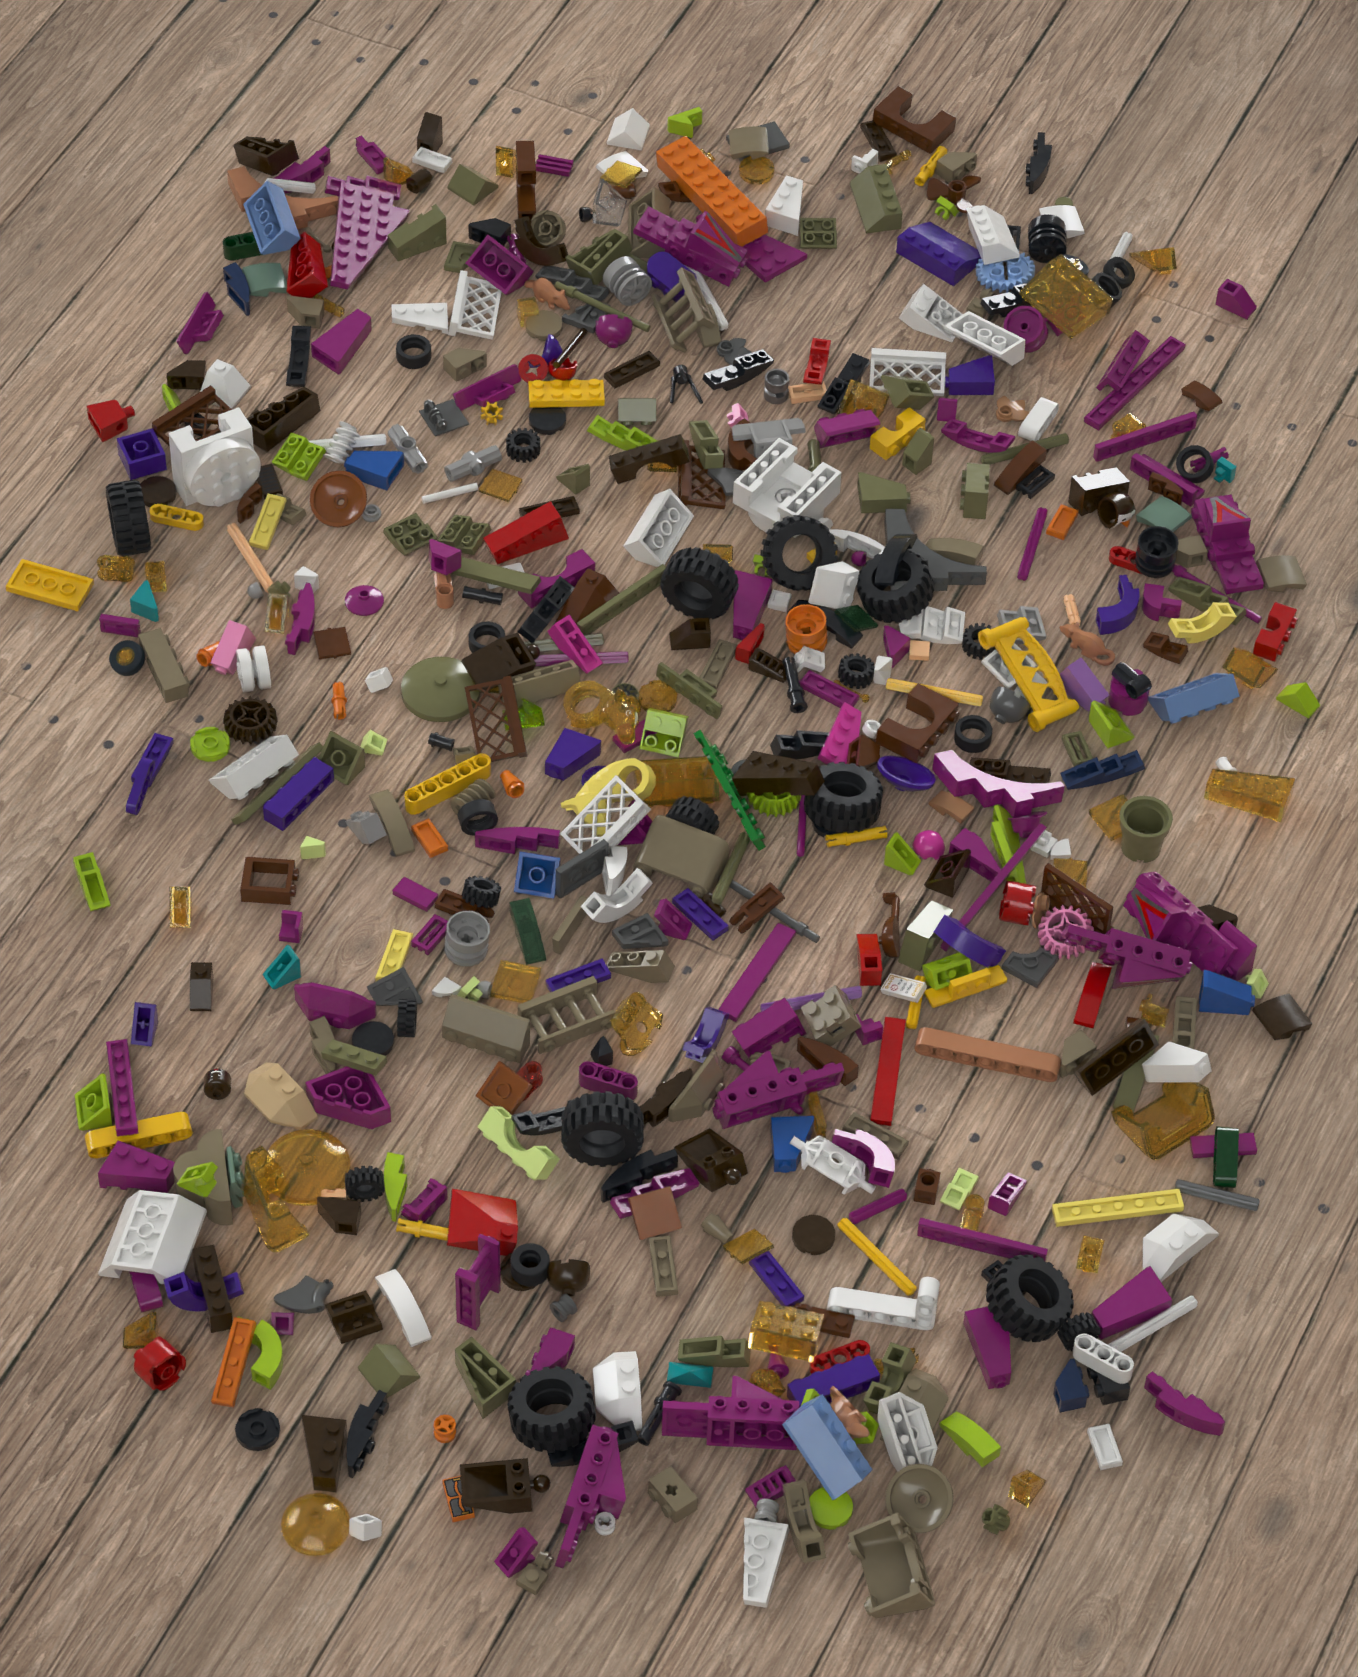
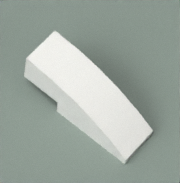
(614, 869)

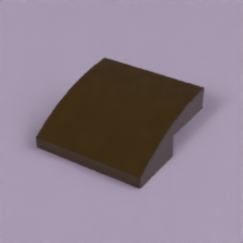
(1282, 1017)
(353, 1317)

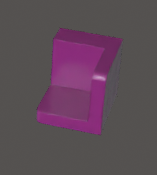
(291, 926)
(870, 1031)

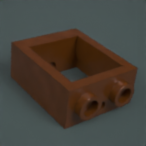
(268, 895)

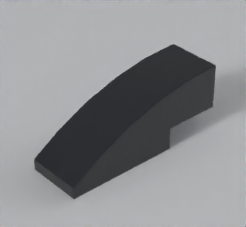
(800, 746)

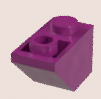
(1235, 299)
(443, 557)

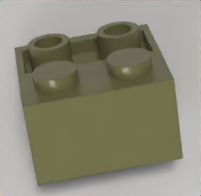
(907, 391)

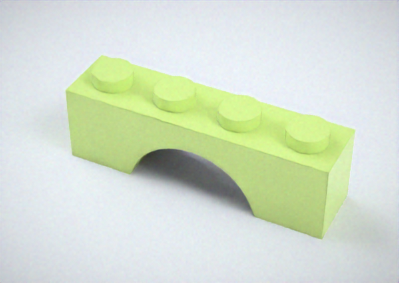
(500, 1128)

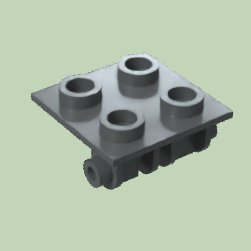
(443, 416)

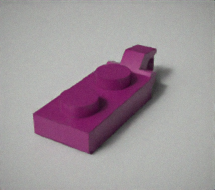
(371, 154)

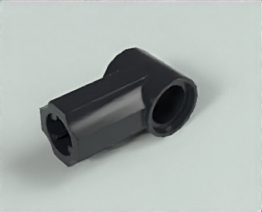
(1134, 683)

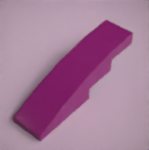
(333, 185)
(511, 838)
(679, 1181)

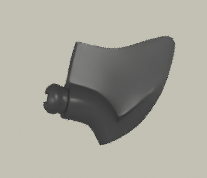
(725, 478)
(306, 1296)

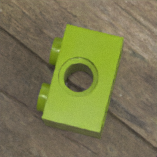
(941, 971)

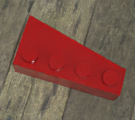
(306, 268)
(527, 534)

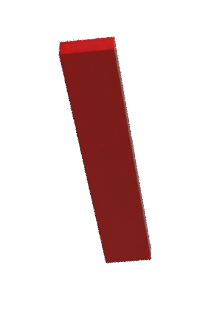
(888, 1071)

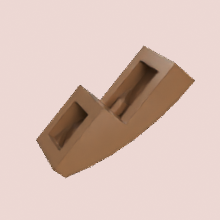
(956, 807)

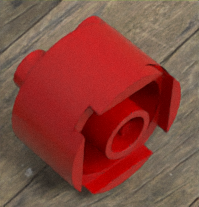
(1017, 903)
(159, 1364)

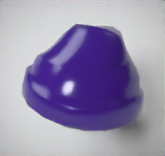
(551, 350)

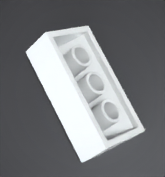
(991, 235)
(988, 337)
(659, 529)
(255, 767)

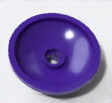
(905, 774)

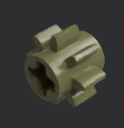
(279, 588)
(996, 1519)

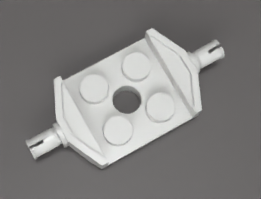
(819, 1155)

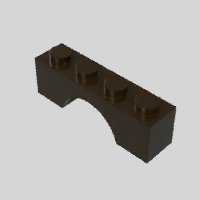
(667, 451)
(213, 1288)

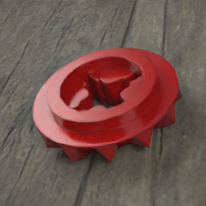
(534, 360)

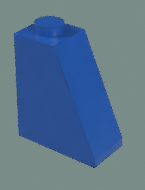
(375, 467)
(1224, 995)
(783, 1129)

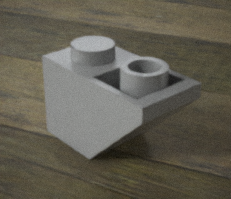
(366, 826)

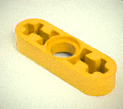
(159, 513)

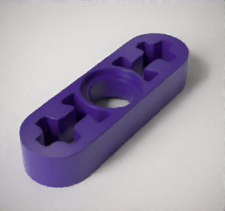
(140, 786)

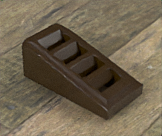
(771, 661)

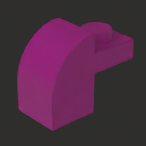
(1155, 605)

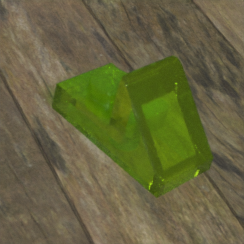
(530, 715)

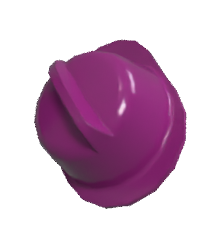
(1026, 824)

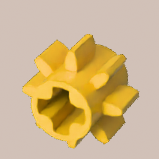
(488, 416)

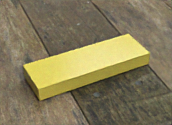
(267, 521)
(395, 953)

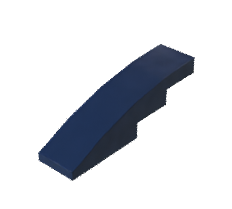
(1103, 771)

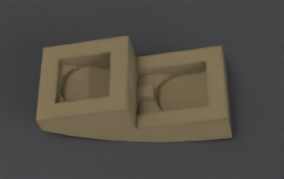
(291, 513)

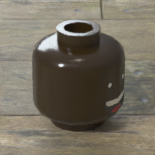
(217, 1084)

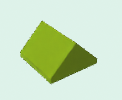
(1109, 725)
(93, 1105)

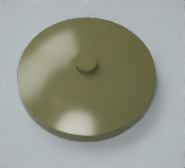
(437, 689)

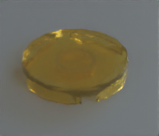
(756, 170)
(657, 696)

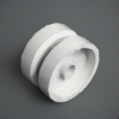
(250, 669)

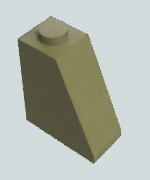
(881, 494)

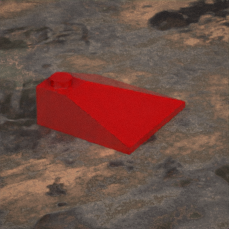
(482, 1214)

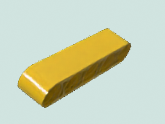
(447, 784)
(152, 1133)

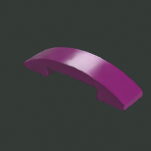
(975, 440)

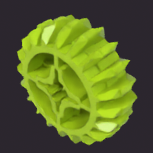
(774, 803)

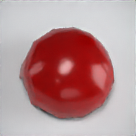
(564, 372)

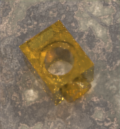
(156, 576)
(1092, 1247)

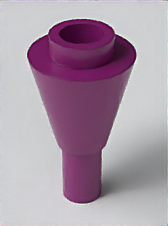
(778, 1365)

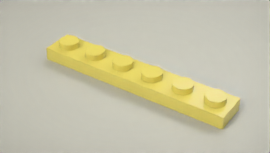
(1117, 1207)

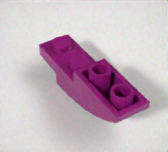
(309, 170)
(304, 620)
(1189, 1412)

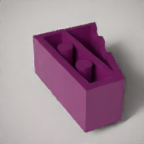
(768, 1028)
(137, 1169)

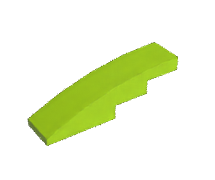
(619, 434)

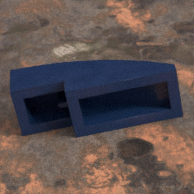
(237, 287)

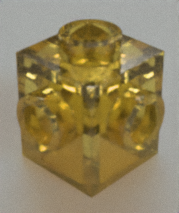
(768, 1381)

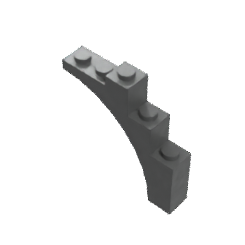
(943, 570)

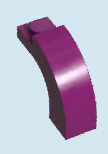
(870, 1151)

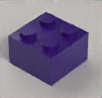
(141, 454)

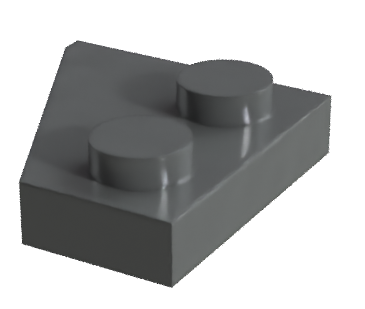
(584, 317)
(640, 934)
(392, 988)

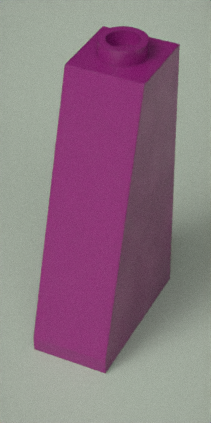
(342, 341)
(749, 602)
(1132, 1304)
(990, 1346)

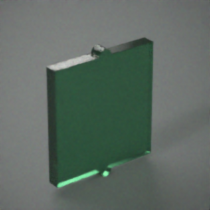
(856, 618)

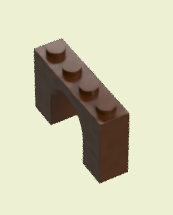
(924, 136)
(525, 179)
(916, 742)

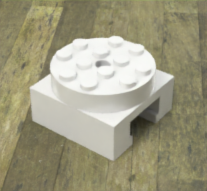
(215, 467)
(781, 488)

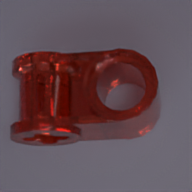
(532, 1073)

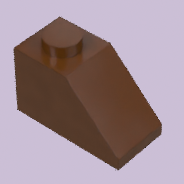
(863, 752)

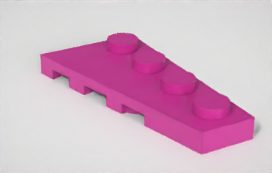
(843, 731)

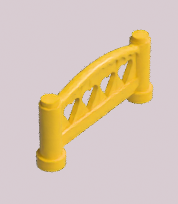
(1045, 710)

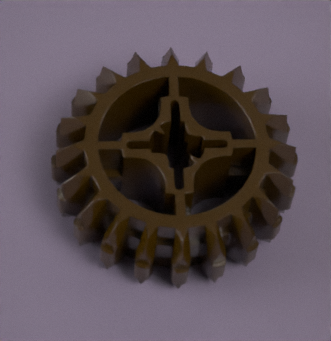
(250, 725)

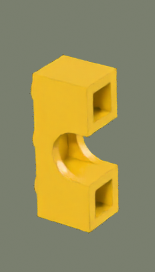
(889, 443)

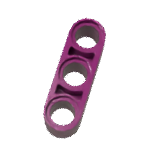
(595, 1078)
(146, 1291)

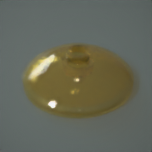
(319, 1534)

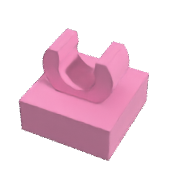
(737, 415)

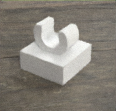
(1044, 844)

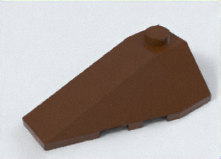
(588, 595)

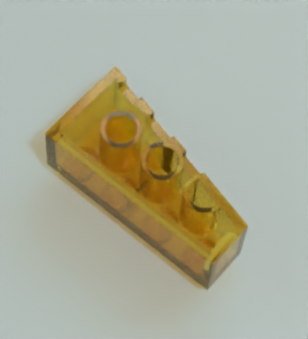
(1251, 792)

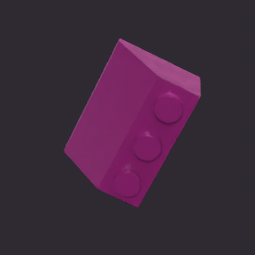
(499, 266)
(846, 427)

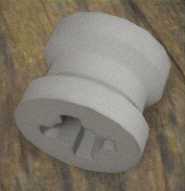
(767, 1510)

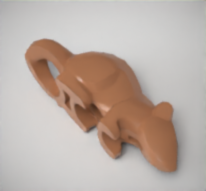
(545, 291)
(1088, 642)
(848, 1415)

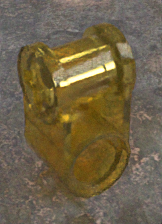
(1126, 425)
(117, 569)

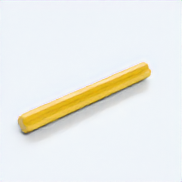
(955, 695)
(876, 1256)

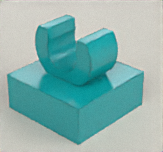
(1225, 470)

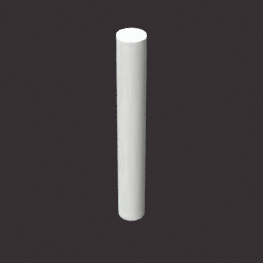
(449, 493)

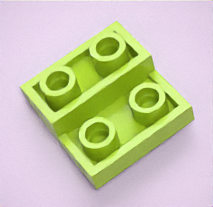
(298, 456)

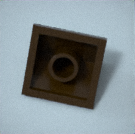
(949, 872)

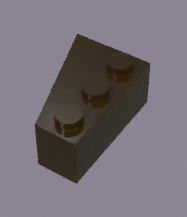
(325, 1449)

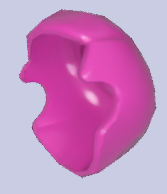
(929, 844)

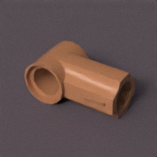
(444, 590)

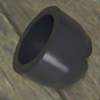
(585, 214)

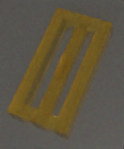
(816, 1111)

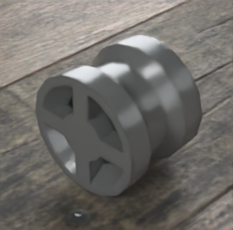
(563, 1307)

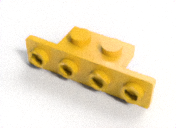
(966, 986)

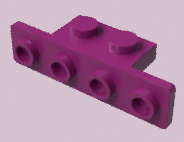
(201, 324)
(490, 389)

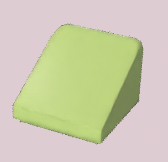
(374, 743)
(312, 848)

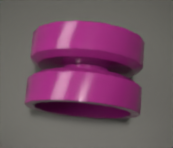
(1029, 325)

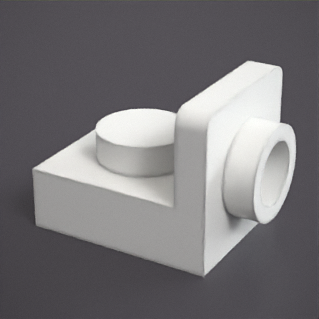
(860, 164)
(810, 659)

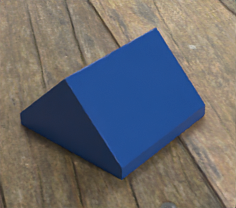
(536, 874)

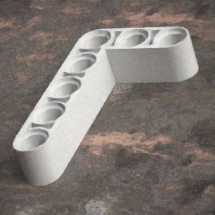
(889, 1309)

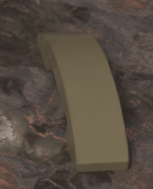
(393, 822)

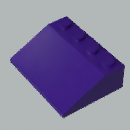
(938, 252)

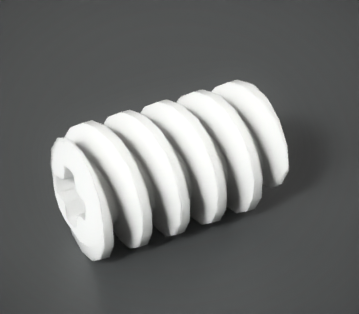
(341, 443)

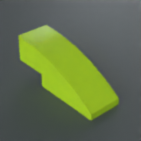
(91, 881)
(394, 1183)
(971, 1438)

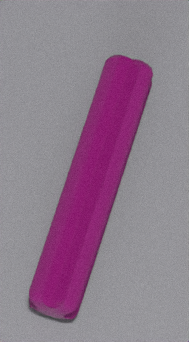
(877, 1206)

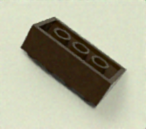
(1116, 1056)

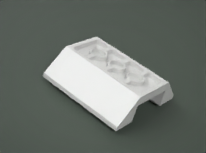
(153, 1235)

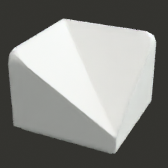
(306, 575)
(882, 670)
(378, 679)
(365, 1527)

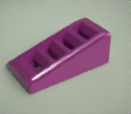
(1005, 1195)
(775, 1476)

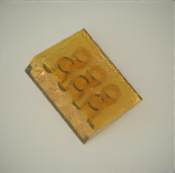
(1067, 296)
(681, 778)

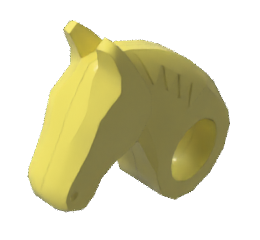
(601, 779)

